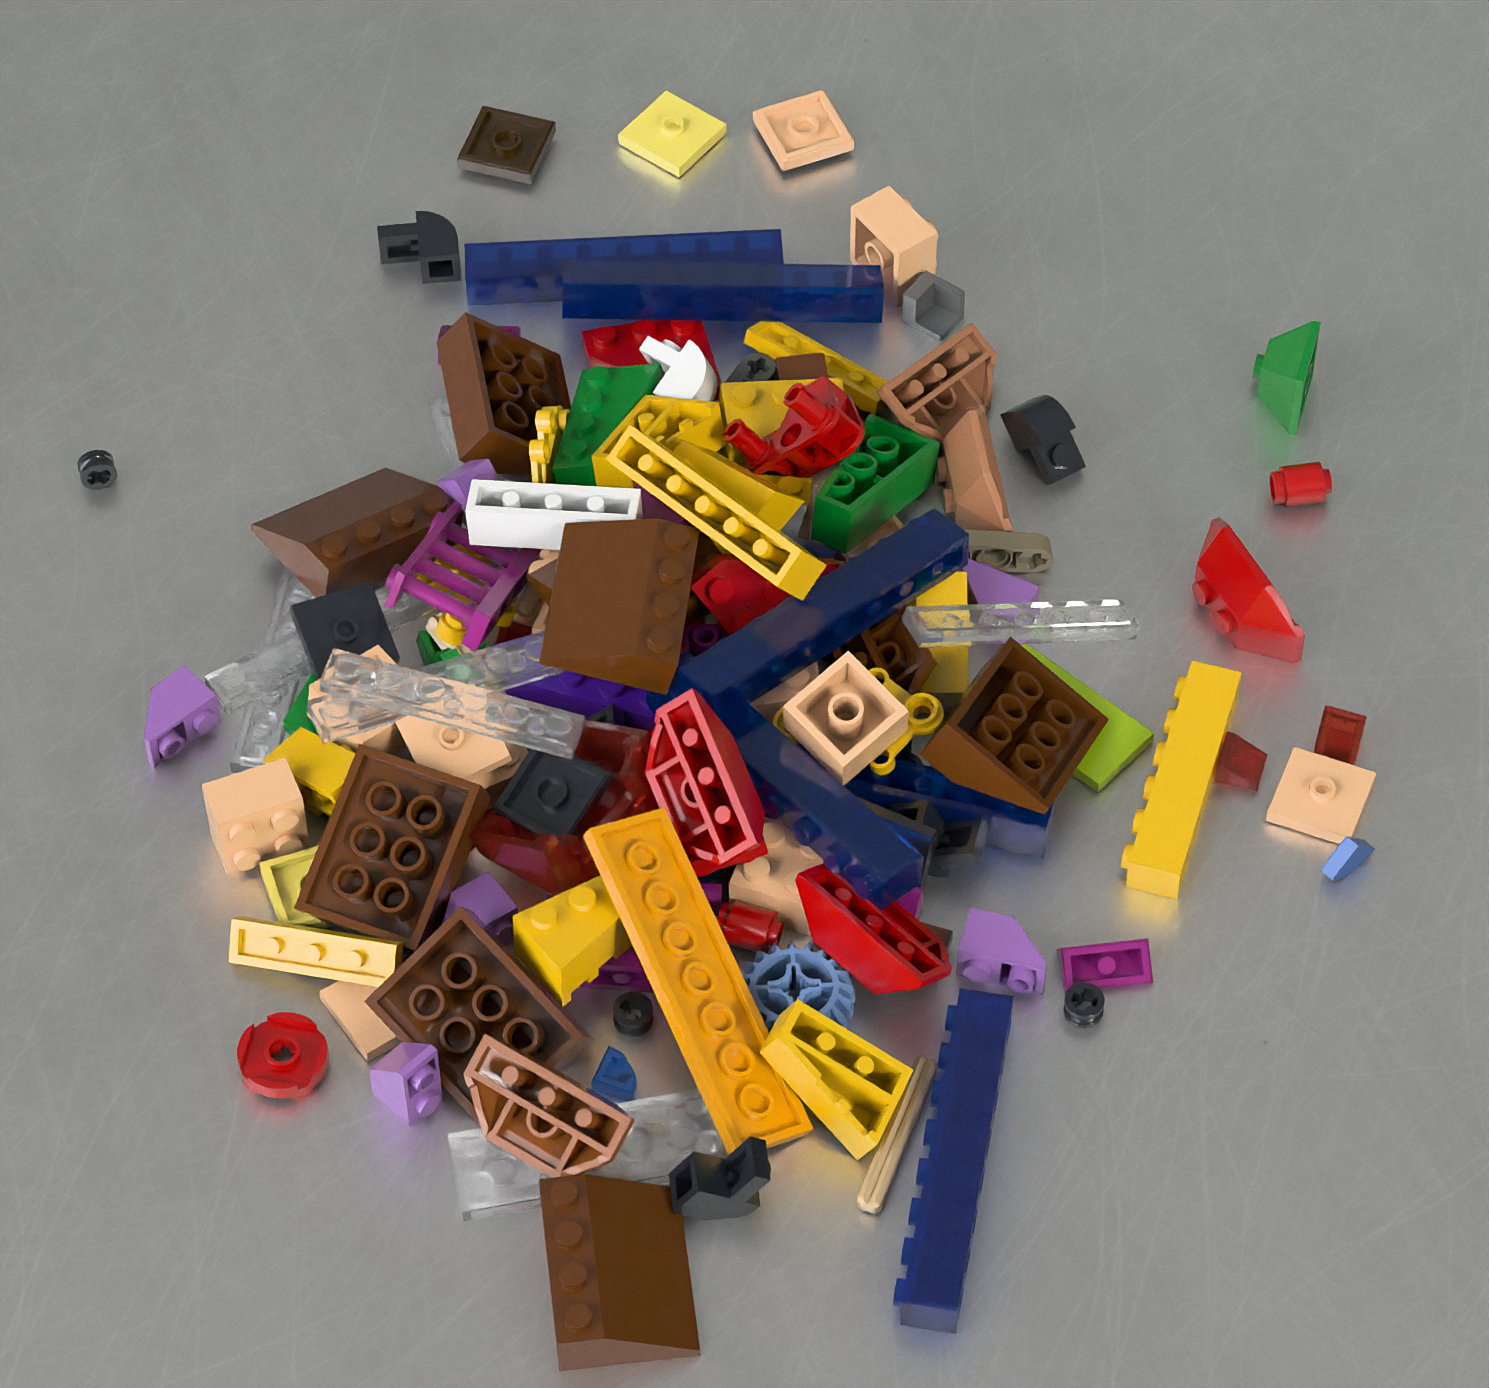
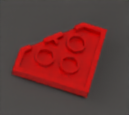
(621, 343)
(738, 592)

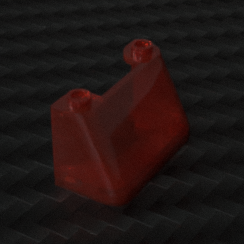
(567, 862)

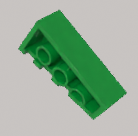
(598, 407)
(873, 483)

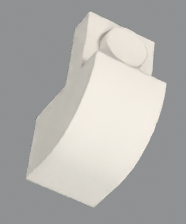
(685, 370)

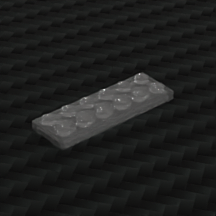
(661, 1137)

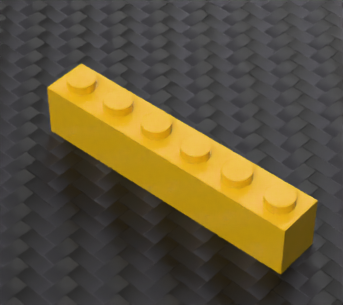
(716, 513)
(1182, 781)

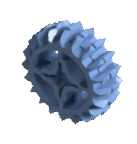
(812, 975)

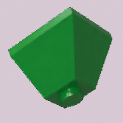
(1287, 373)

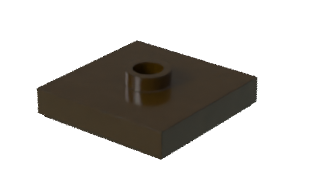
(506, 144)

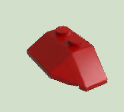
(1243, 598)
(703, 781)
(877, 947)

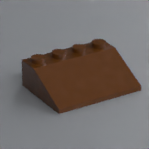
(495, 390)
(354, 530)
(621, 601)
(1015, 731)
(392, 849)
(472, 986)
(616, 1272)

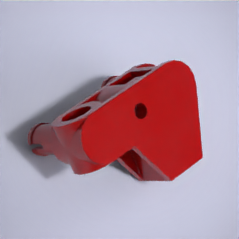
(815, 433)

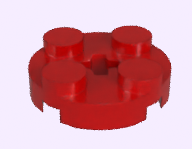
(287, 1078)

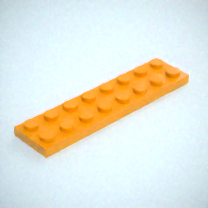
(695, 979)

